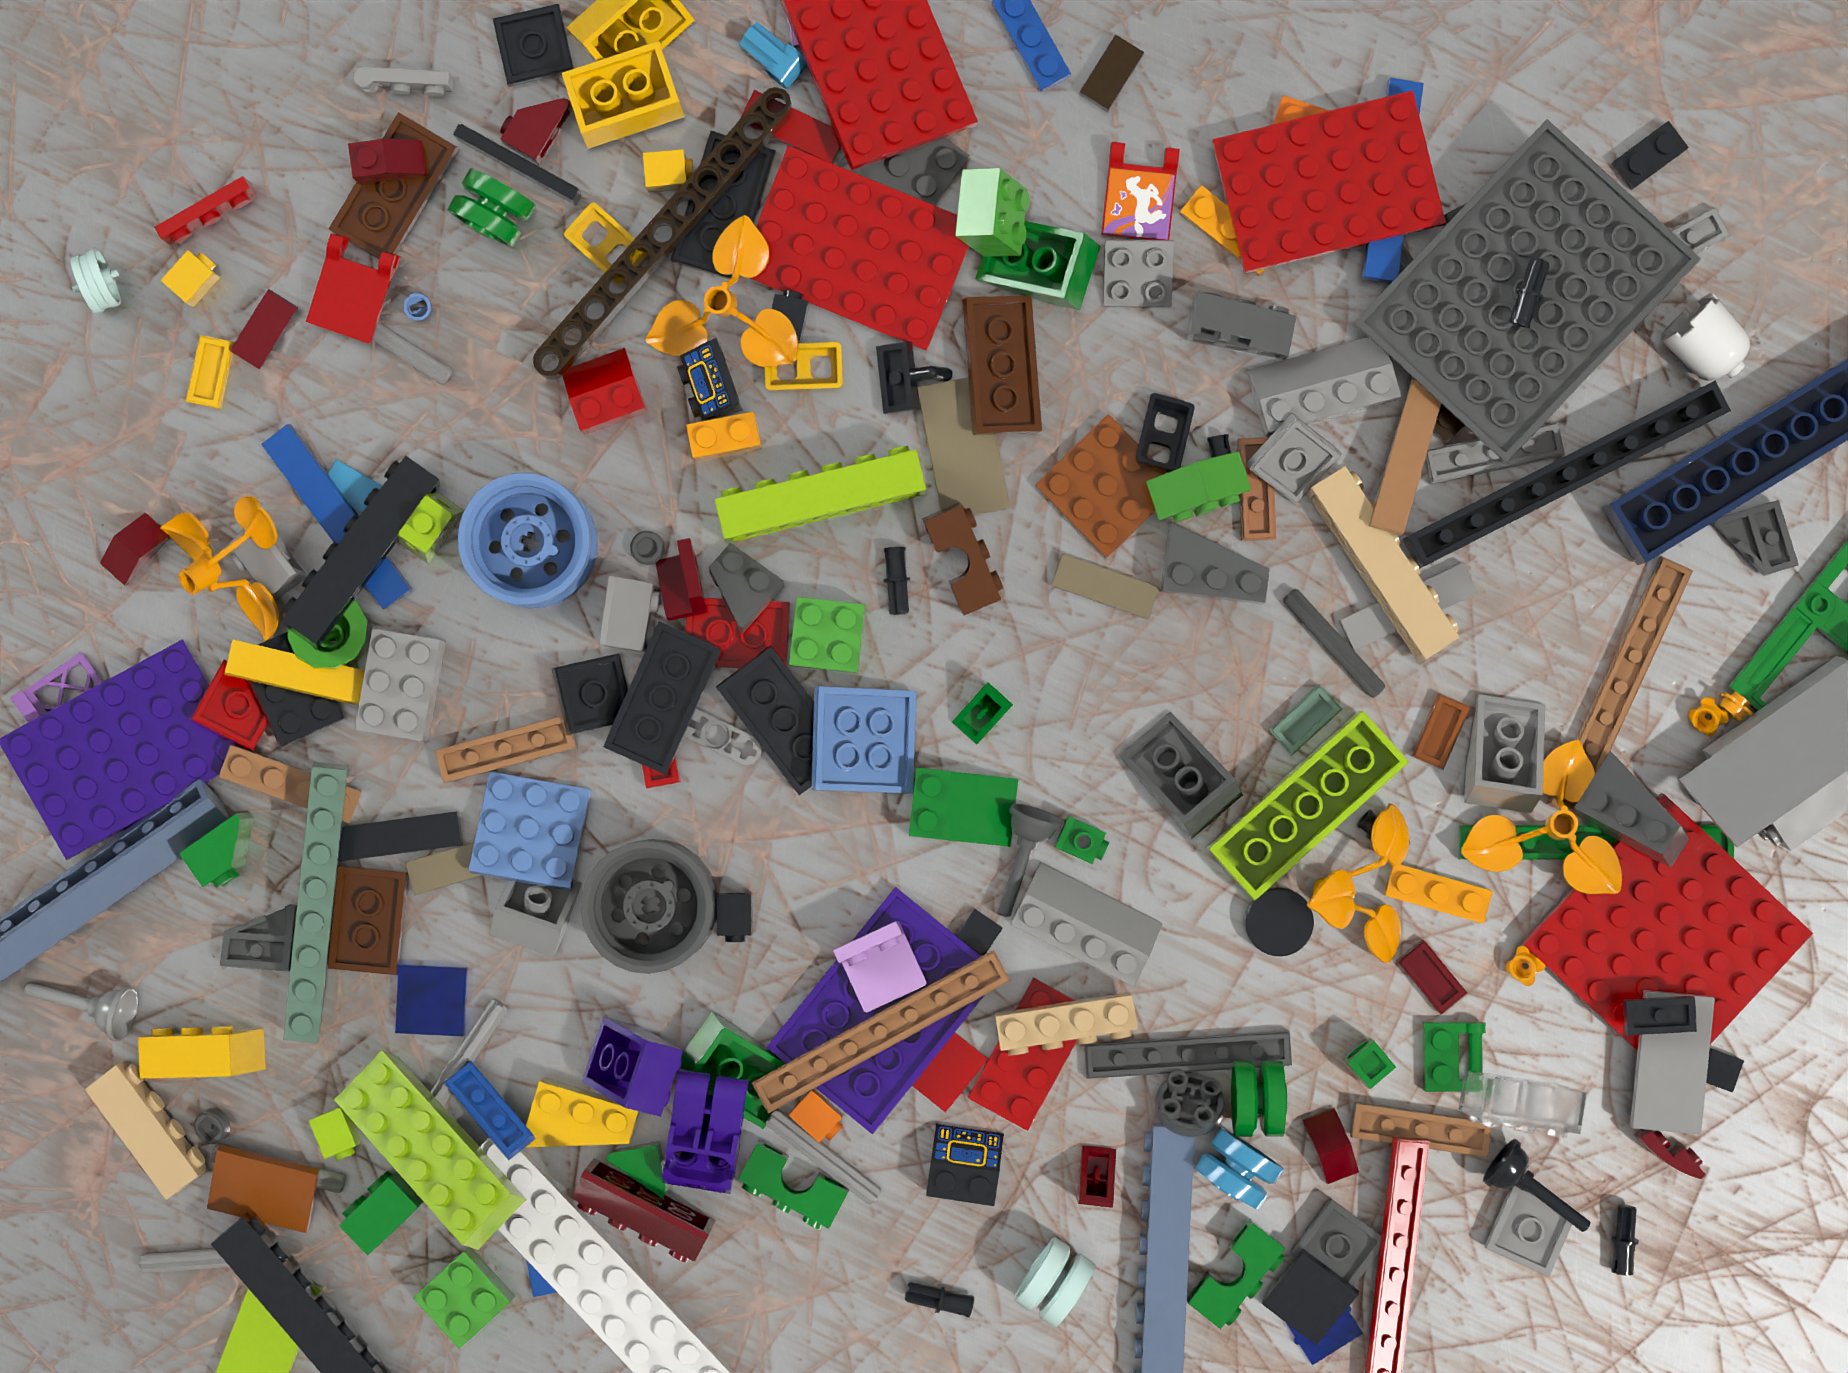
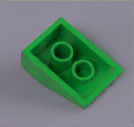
(1051, 267)
(962, 807)
(731, 1052)

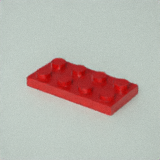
(1020, 1083)

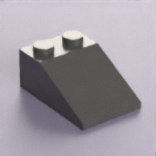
(1182, 775)

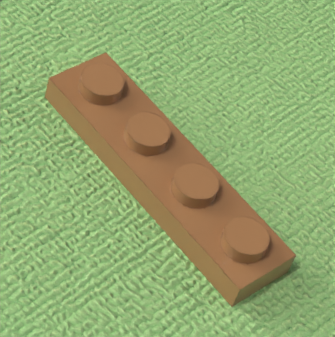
(504, 749)
(276, 779)
(1442, 1131)

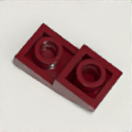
(264, 329)
(1677, 1157)

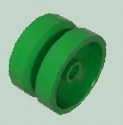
(489, 212)
(1259, 1098)

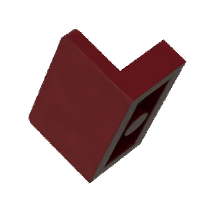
(681, 583)

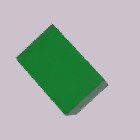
(982, 713)
(643, 1164)

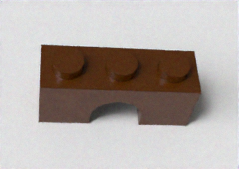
(977, 585)

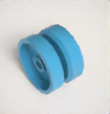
(1237, 1171)

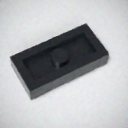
(1650, 155)
(1659, 1015)

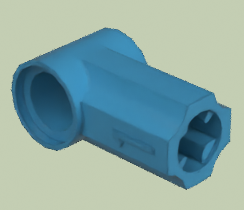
(780, 60)

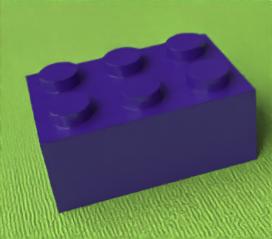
(632, 1066)

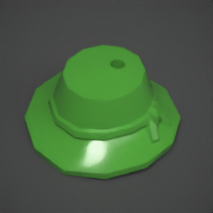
(348, 637)

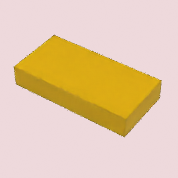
(210, 372)

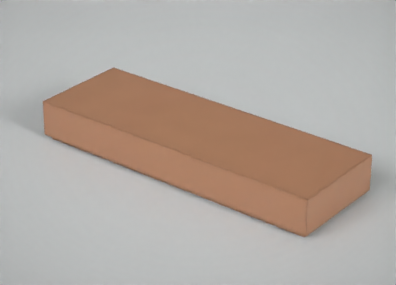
(1257, 505)

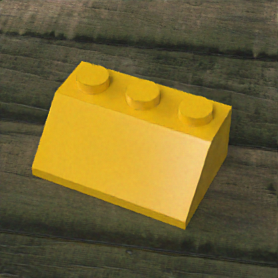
(623, 25)
(623, 95)

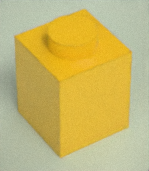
(666, 170)
(191, 277)

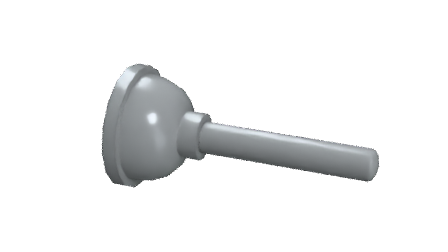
(112, 1012)

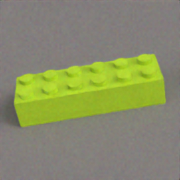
(820, 495)
(1307, 805)
(430, 1150)

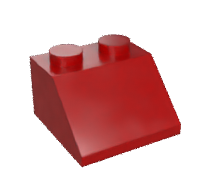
(604, 391)

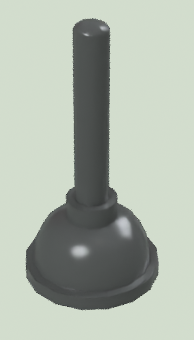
(1031, 826)

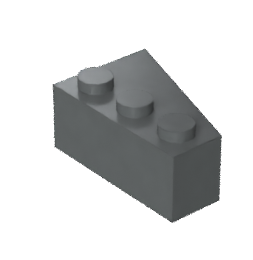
(1209, 570)
(1630, 813)

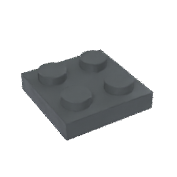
(1340, 1242)

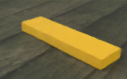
(288, 672)

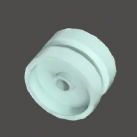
(1058, 1284)

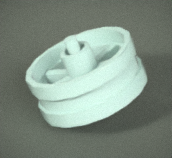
(95, 280)

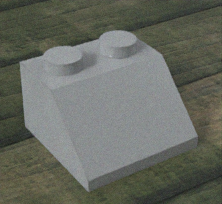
(271, 567)
(628, 614)
(533, 915)

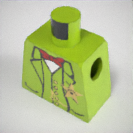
(430, 526)

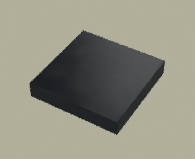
(533, 45)
(590, 692)
(1310, 1297)

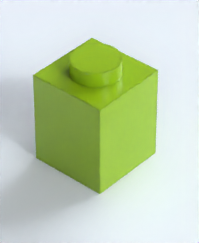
(335, 1134)

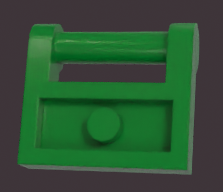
(1442, 1054)

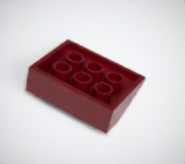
(638, 1208)

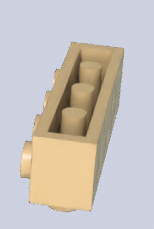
(1066, 1021)
(147, 1129)

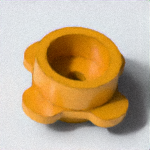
(1735, 705)
(1704, 724)
(1516, 968)

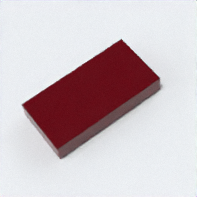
(1431, 976)

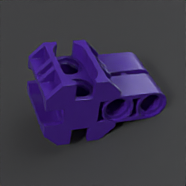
(705, 1132)

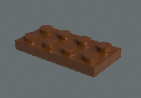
(383, 212)
(1002, 365)

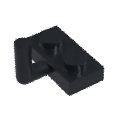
(900, 377)

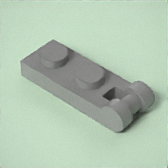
(402, 80)

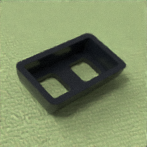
(1176, 441)

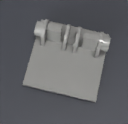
(1138, 273)

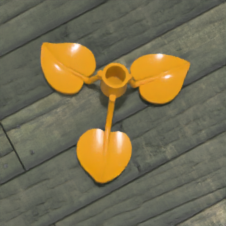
(766, 342)
(204, 572)
(1592, 865)
(1335, 894)

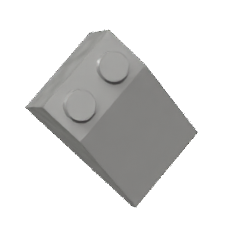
(1506, 754)

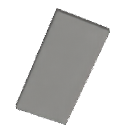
(1673, 1074)

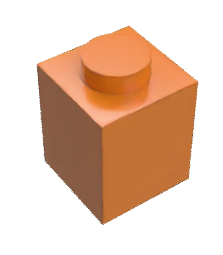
(817, 1116)

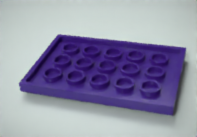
(117, 750)
(832, 1007)

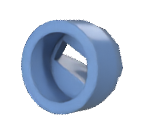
(420, 313)

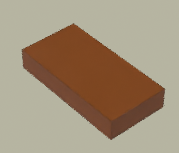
(1440, 731)

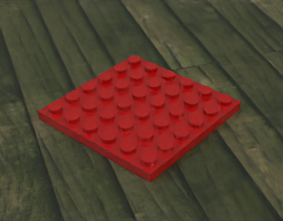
(1670, 930)

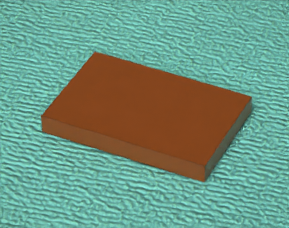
(264, 1187)

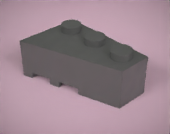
(1241, 325)

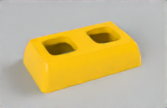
(615, 236)
(804, 380)

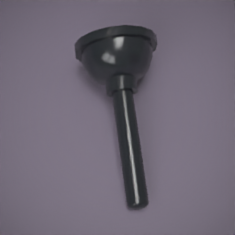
(1511, 1169)

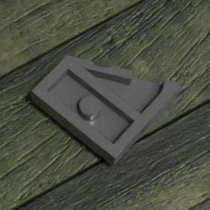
(1761, 537)
(744, 585)
(262, 943)

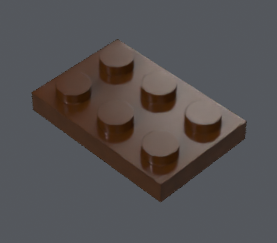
(367, 920)

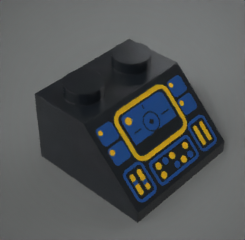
(709, 381)
(965, 1164)

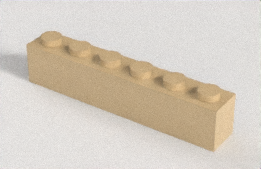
(1383, 565)

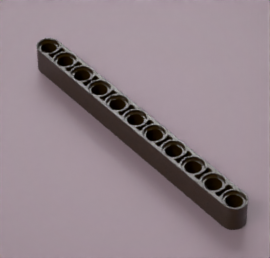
(668, 217)

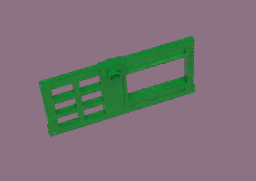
(1814, 609)

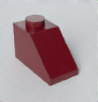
(535, 128)
(386, 160)

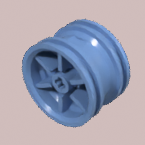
(483, 524)

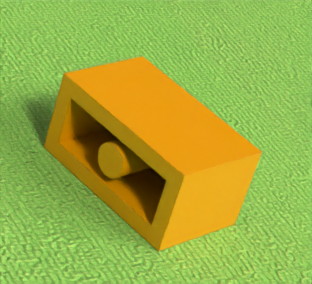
(724, 436)

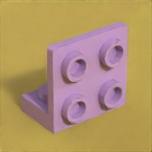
(881, 966)

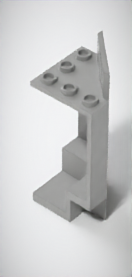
(1782, 765)

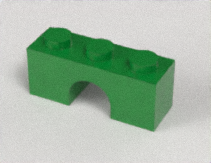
(817, 1203)
(1221, 1300)

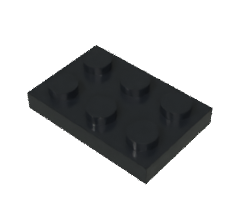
(290, 712)

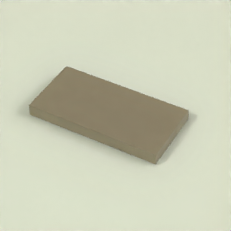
(963, 464)

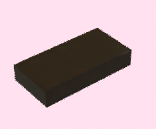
(1111, 73)

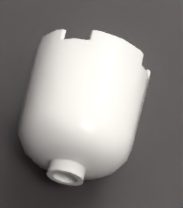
(1708, 340)

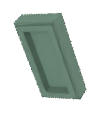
(1305, 719)

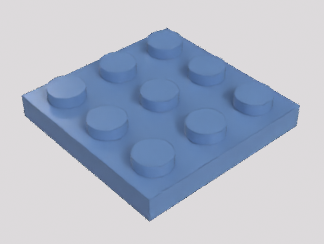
(863, 740)
(530, 831)

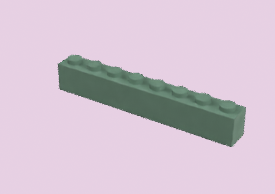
(315, 902)

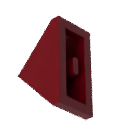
(133, 548)
(1331, 1145)
(1096, 1176)

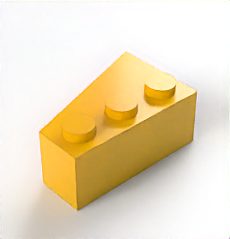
(201, 1053)
(577, 1117)

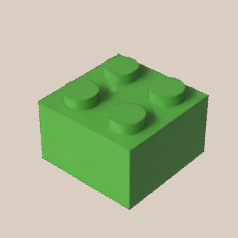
(992, 212)
(1199, 487)
(827, 635)
(464, 1297)

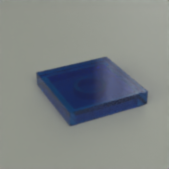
(431, 1000)

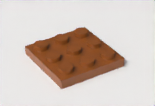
(1102, 486)

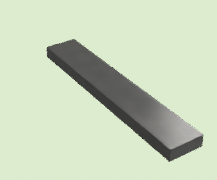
(1185, 1054)

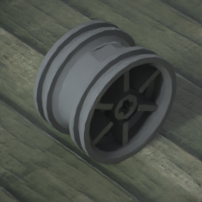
(618, 939)

